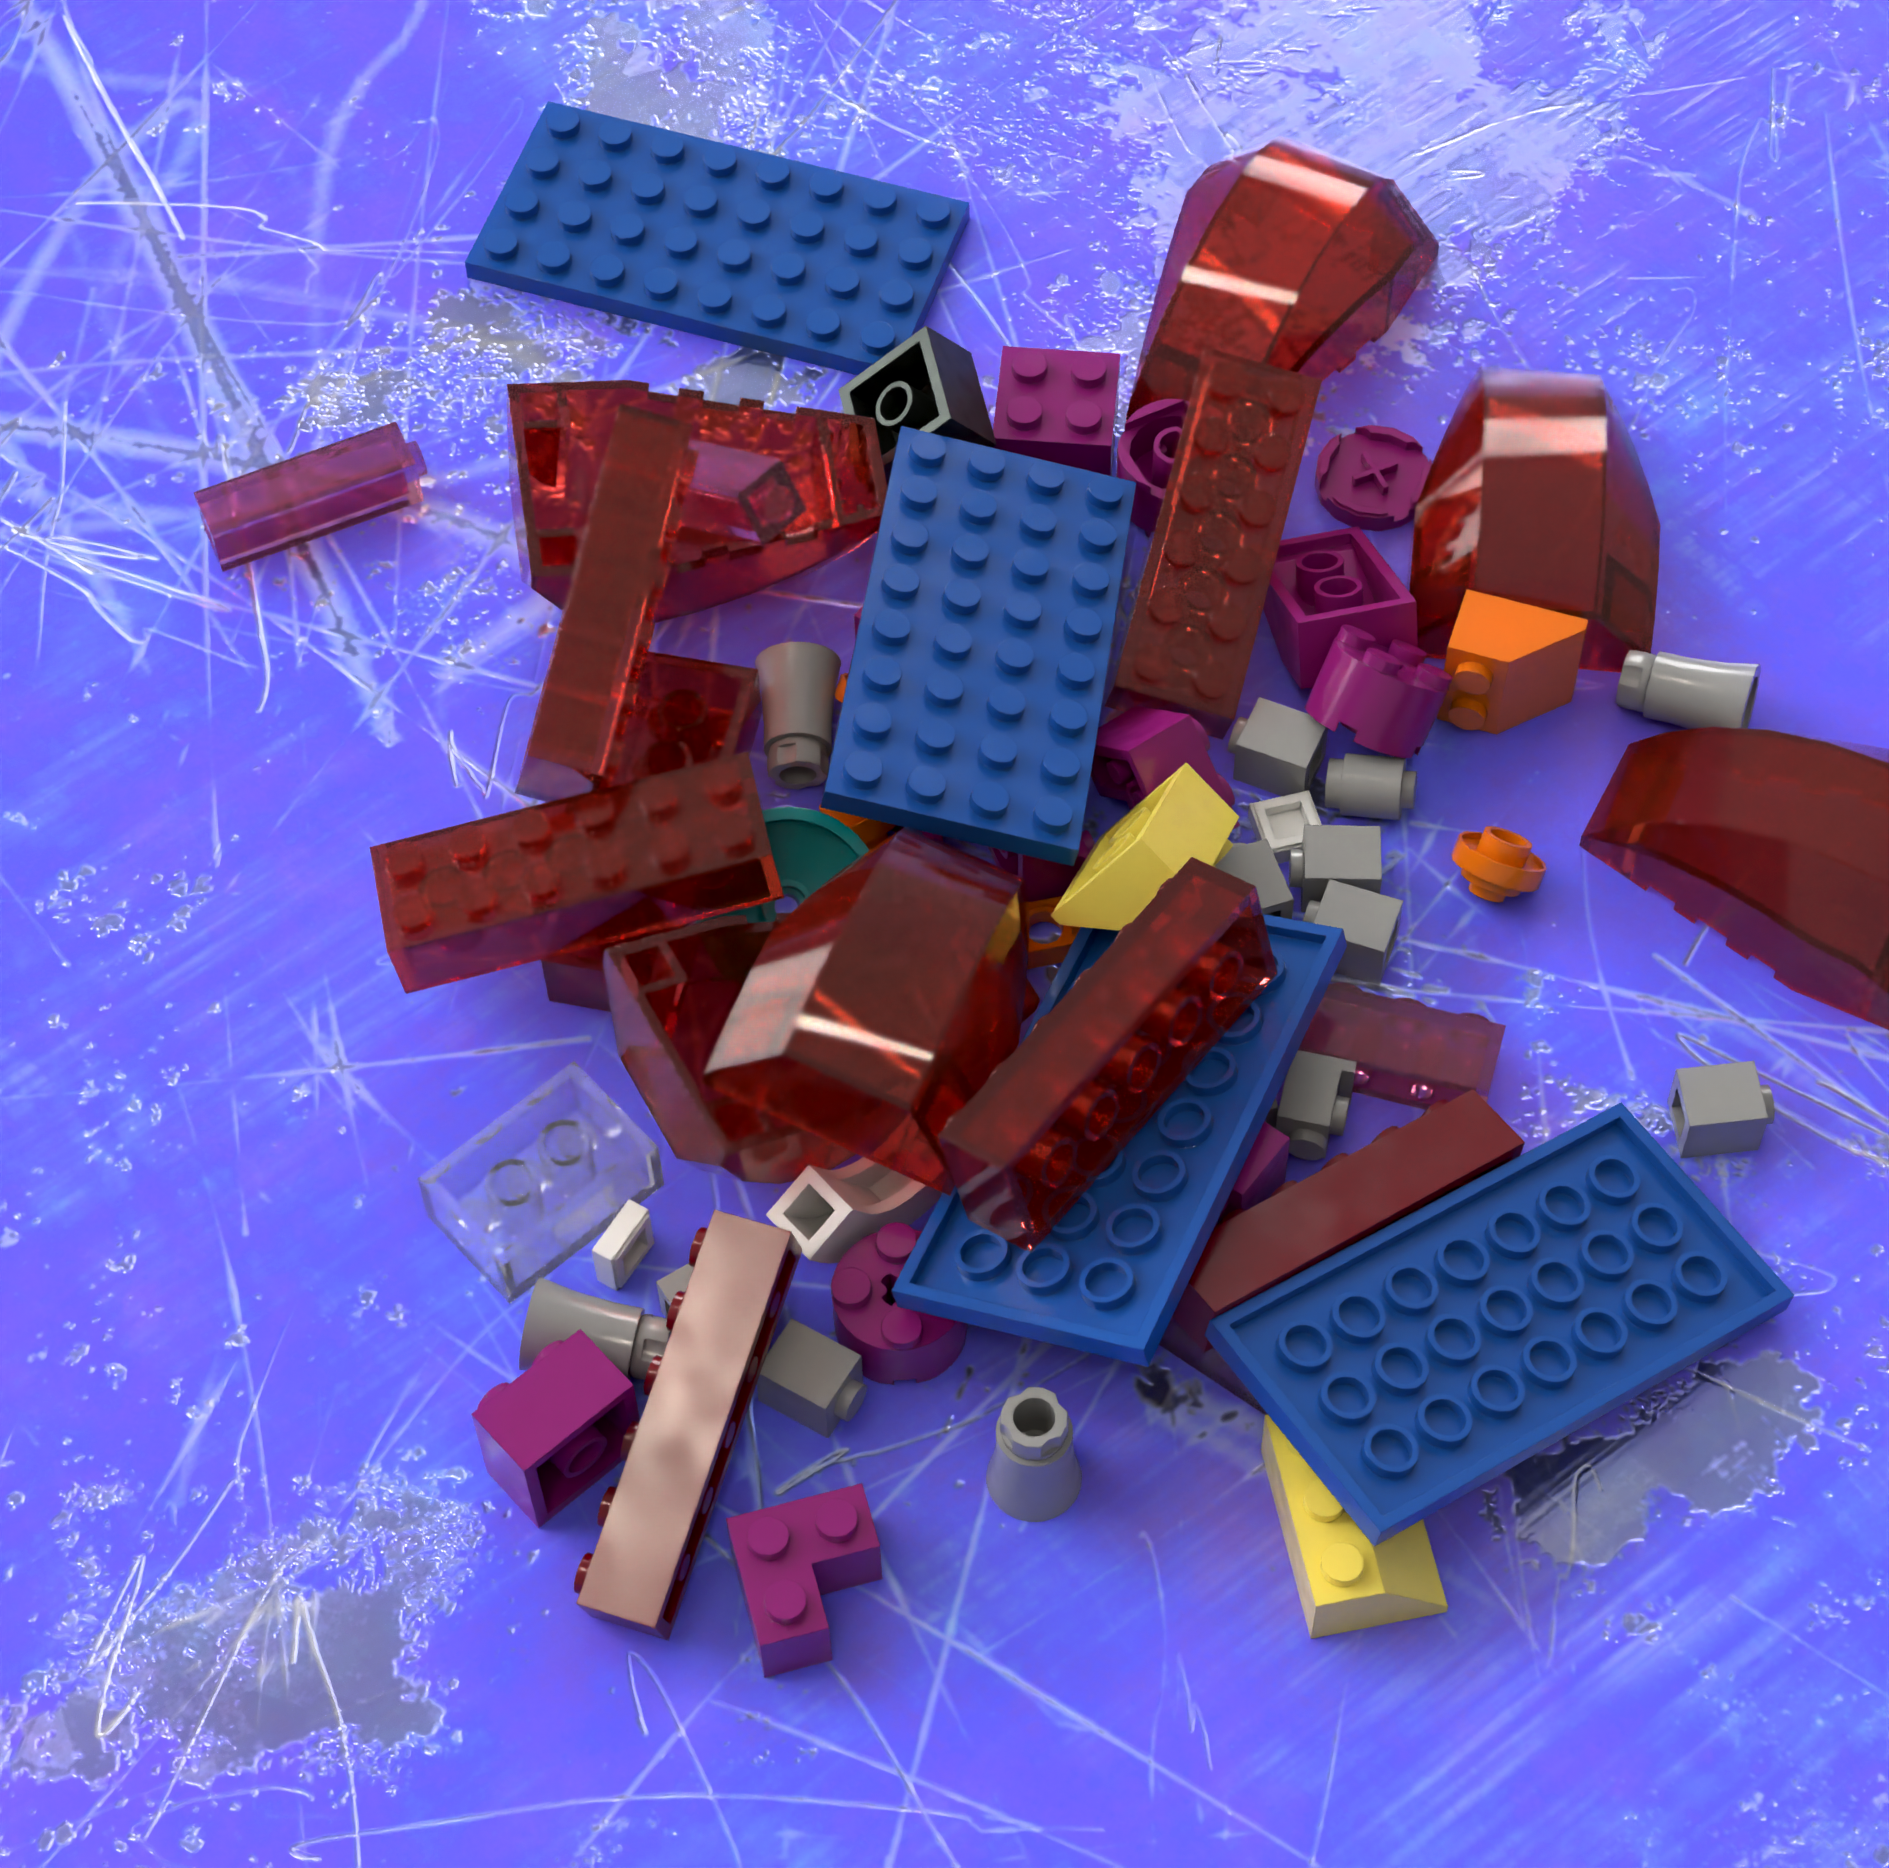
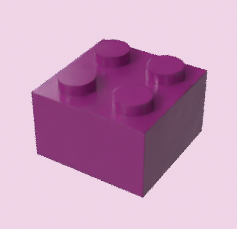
(1058, 406)
(556, 1426)

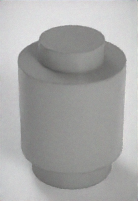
(1370, 786)

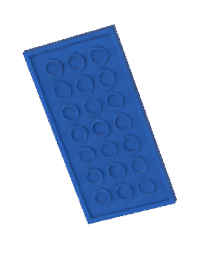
(717, 240)
(982, 648)
(1134, 1237)
(1496, 1321)

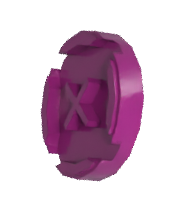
(1372, 477)

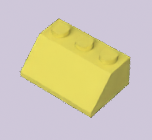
(1145, 850)
(1336, 1568)

